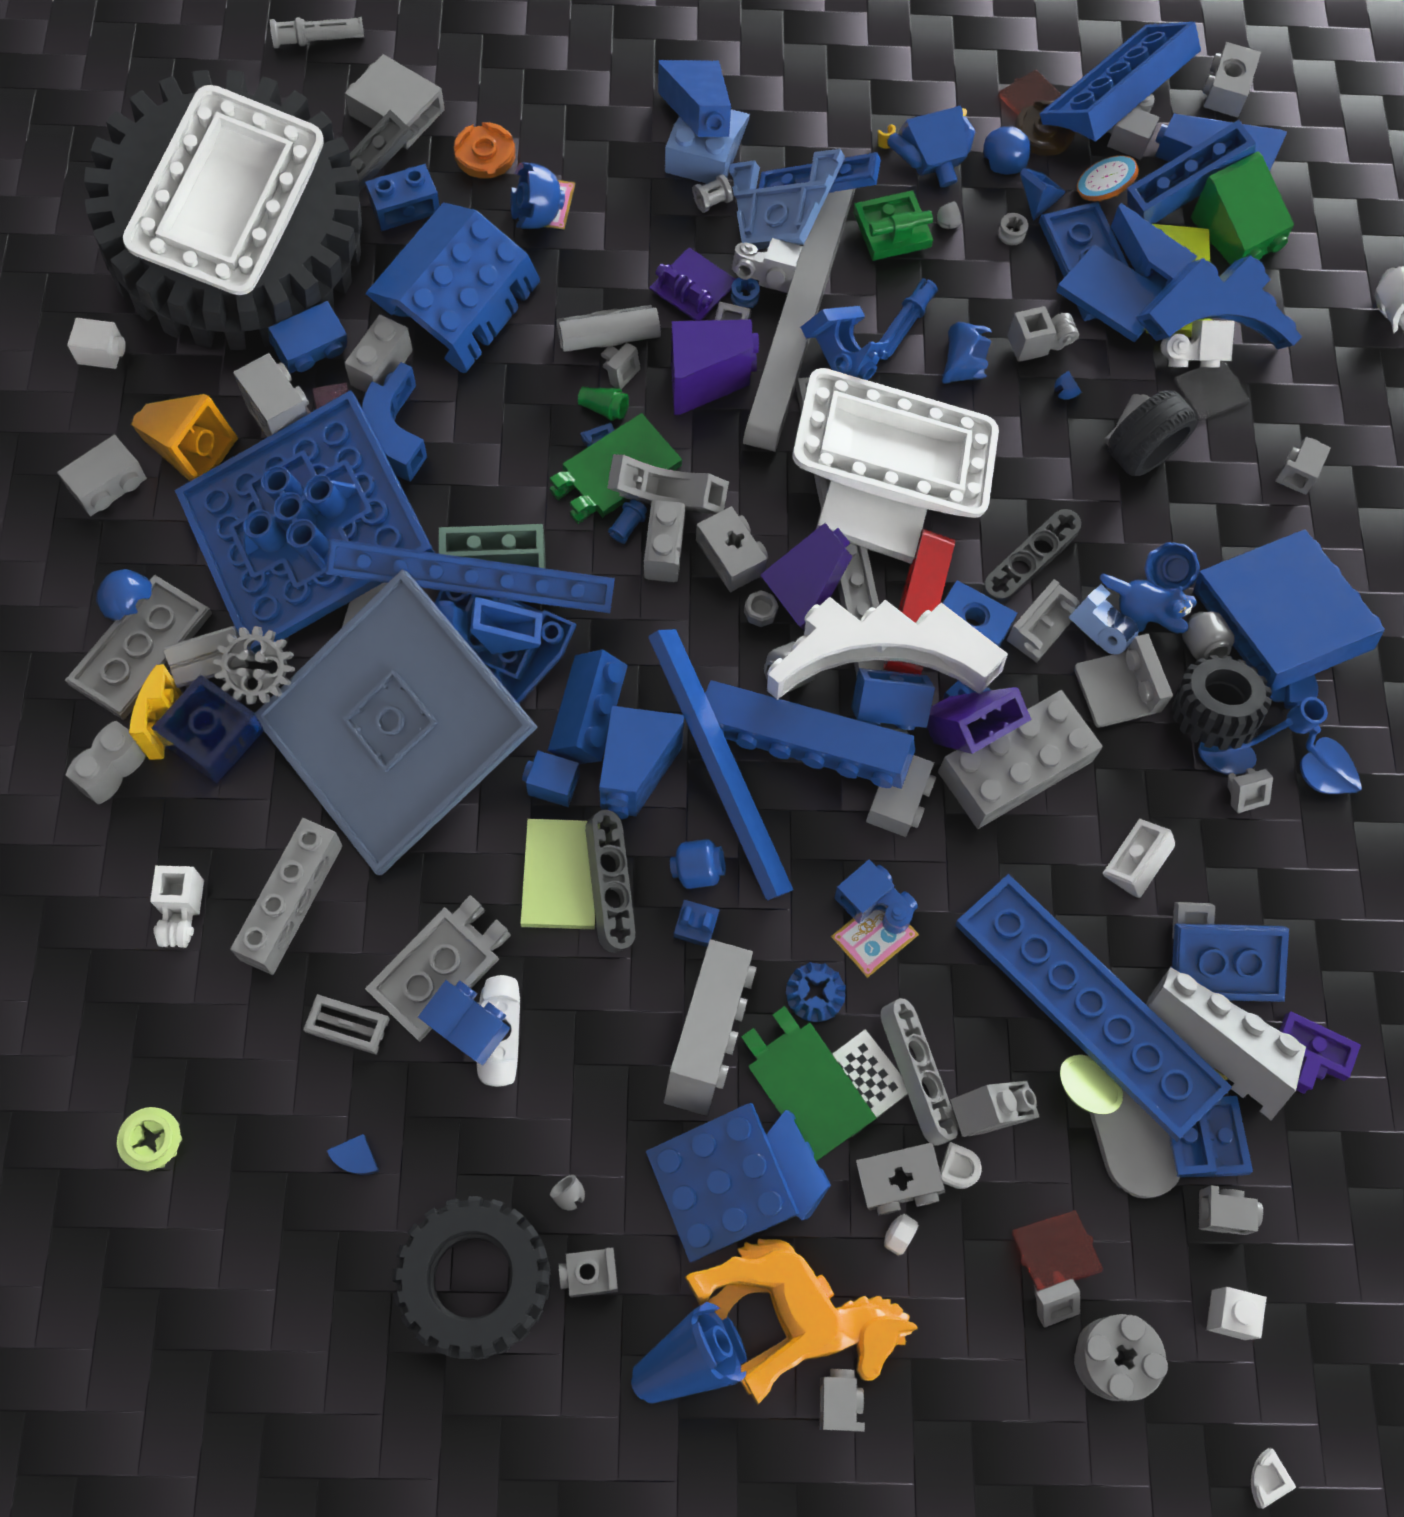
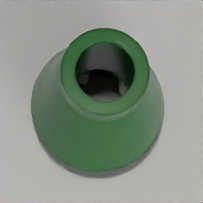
(605, 401)

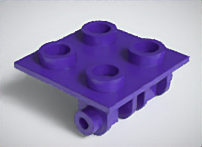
(692, 284)

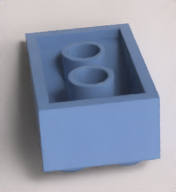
(703, 157)

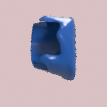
(966, 352)

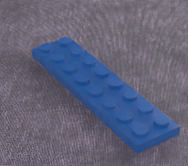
(1093, 1007)

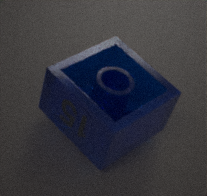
(208, 728)

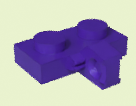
(1324, 1051)

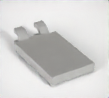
(442, 951)

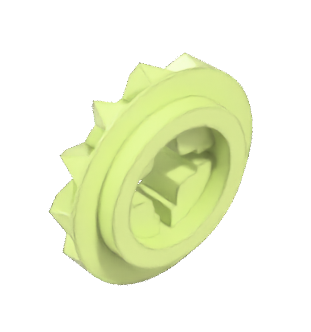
(132, 1134)

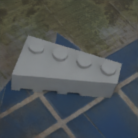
(708, 1027)

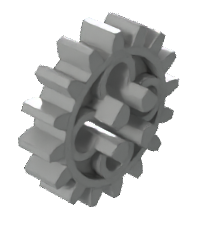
(239, 678)

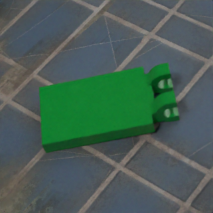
(591, 467)
(810, 1083)

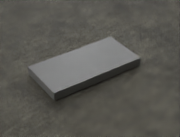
(134, 645)

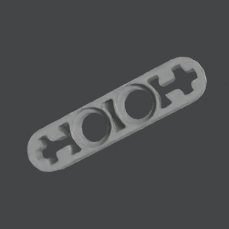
(936, 1123)

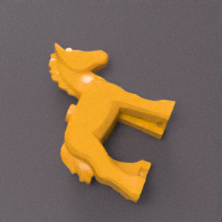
(804, 1312)

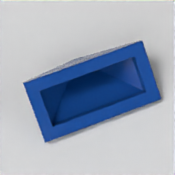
(1040, 191)

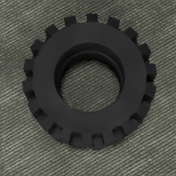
(1225, 681)

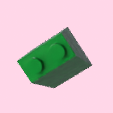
(1243, 210)

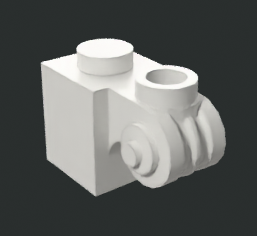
(1209, 343)
(178, 897)

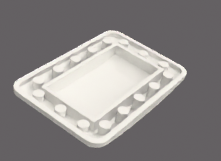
(224, 190)
(896, 444)

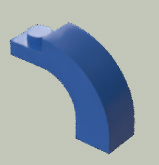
(380, 406)

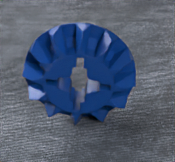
(815, 1008)

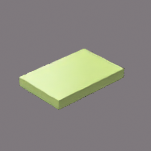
(557, 876)

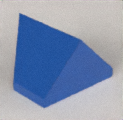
(505, 625)

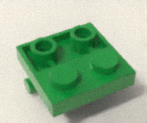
(893, 225)

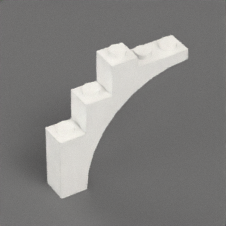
(935, 641)

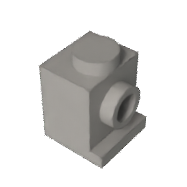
(1303, 465)
(1228, 1211)
(605, 1273)
(840, 1401)

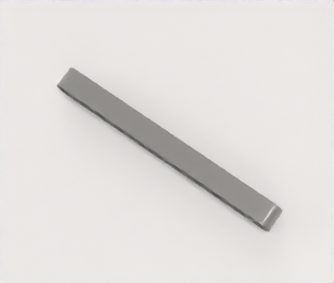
(801, 304)

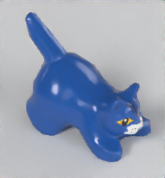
(1148, 603)

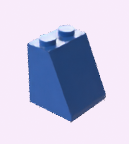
(637, 757)

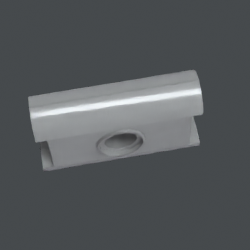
(608, 328)

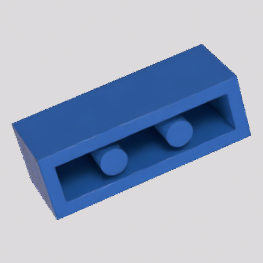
(587, 706)

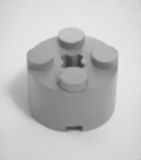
(1143, 1361)

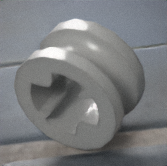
(1008, 236)

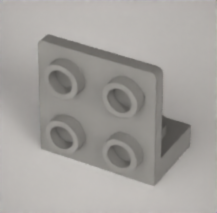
(1124, 684)

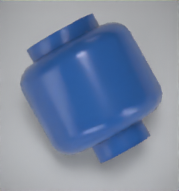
(698, 864)

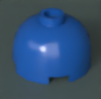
(536, 197)

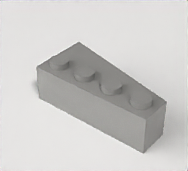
(1231, 1040)

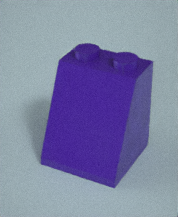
(710, 360)

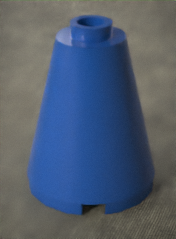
(692, 1358)

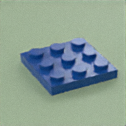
(722, 1182)

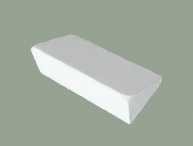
(1140, 857)

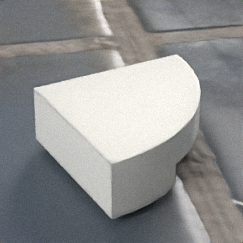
(1269, 1479)

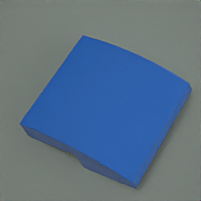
(1214, 1144)

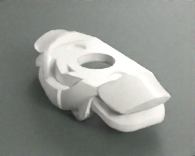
(502, 1064)

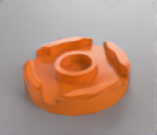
(484, 150)

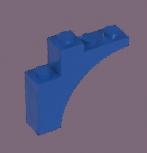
(1233, 296)

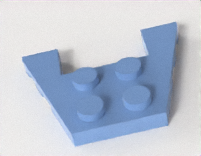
(782, 210)

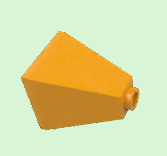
(186, 433)

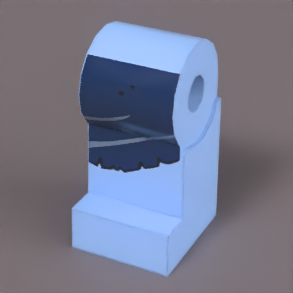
(1104, 623)

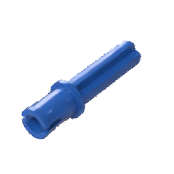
(912, 309)

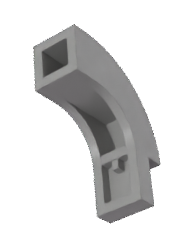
(648, 483)

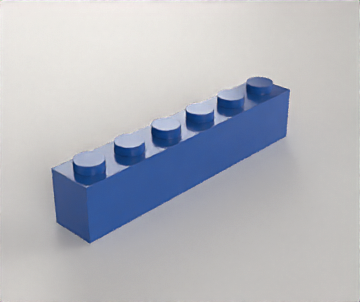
(812, 735)

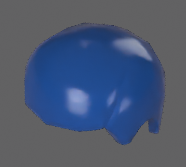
(1007, 150)
(1172, 566)
(120, 593)

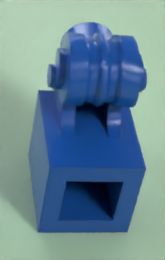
(871, 890)

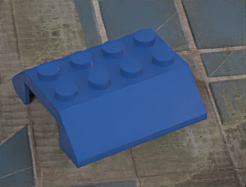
(457, 281)

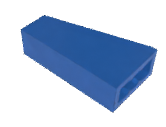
(697, 95)
(1189, 131)

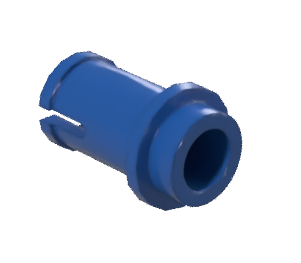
(632, 514)

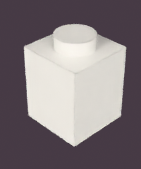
(96, 343)
(1236, 1313)

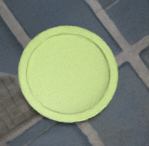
(1090, 1085)

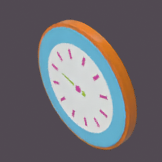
(1107, 178)

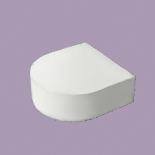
(960, 1167)

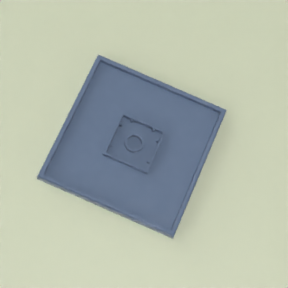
(394, 722)

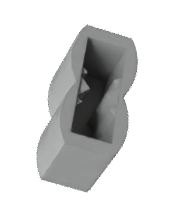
(102, 767)

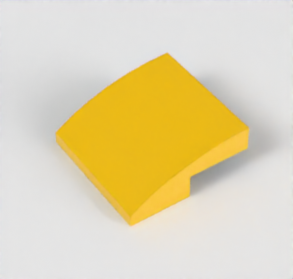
(152, 702)

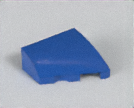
(798, 1166)

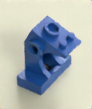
(835, 336)

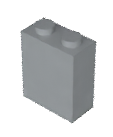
(395, 88)

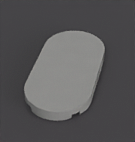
(1135, 1150)

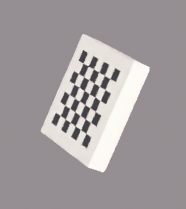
(871, 1073)

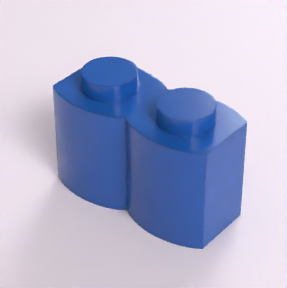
(464, 1021)

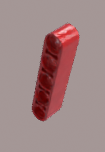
(924, 585)

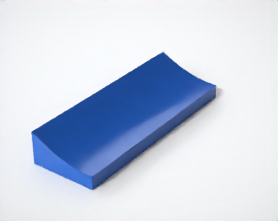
(1124, 79)

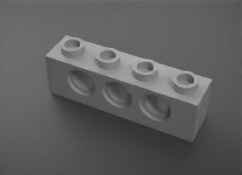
(287, 896)

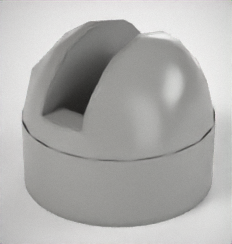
(949, 216)
(567, 1192)

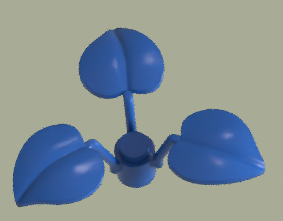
(1324, 768)

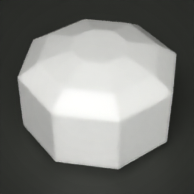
(900, 1234)

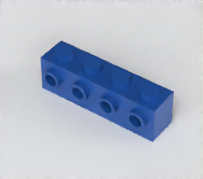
(1187, 174)

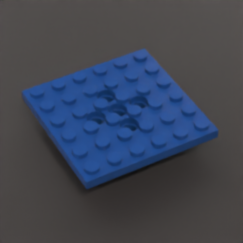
(279, 503)

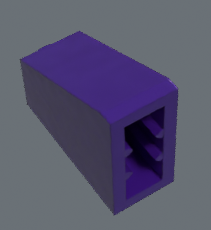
(809, 571)
(976, 719)

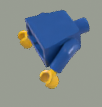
(932, 142)

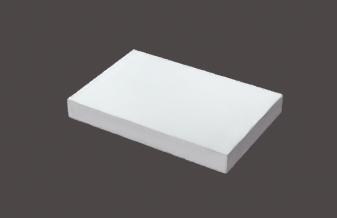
(873, 521)

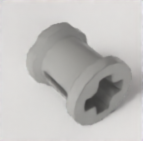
(712, 193)

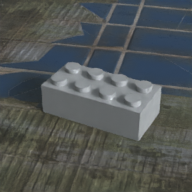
(1021, 761)

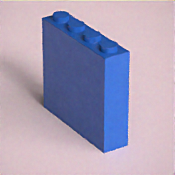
(1289, 609)

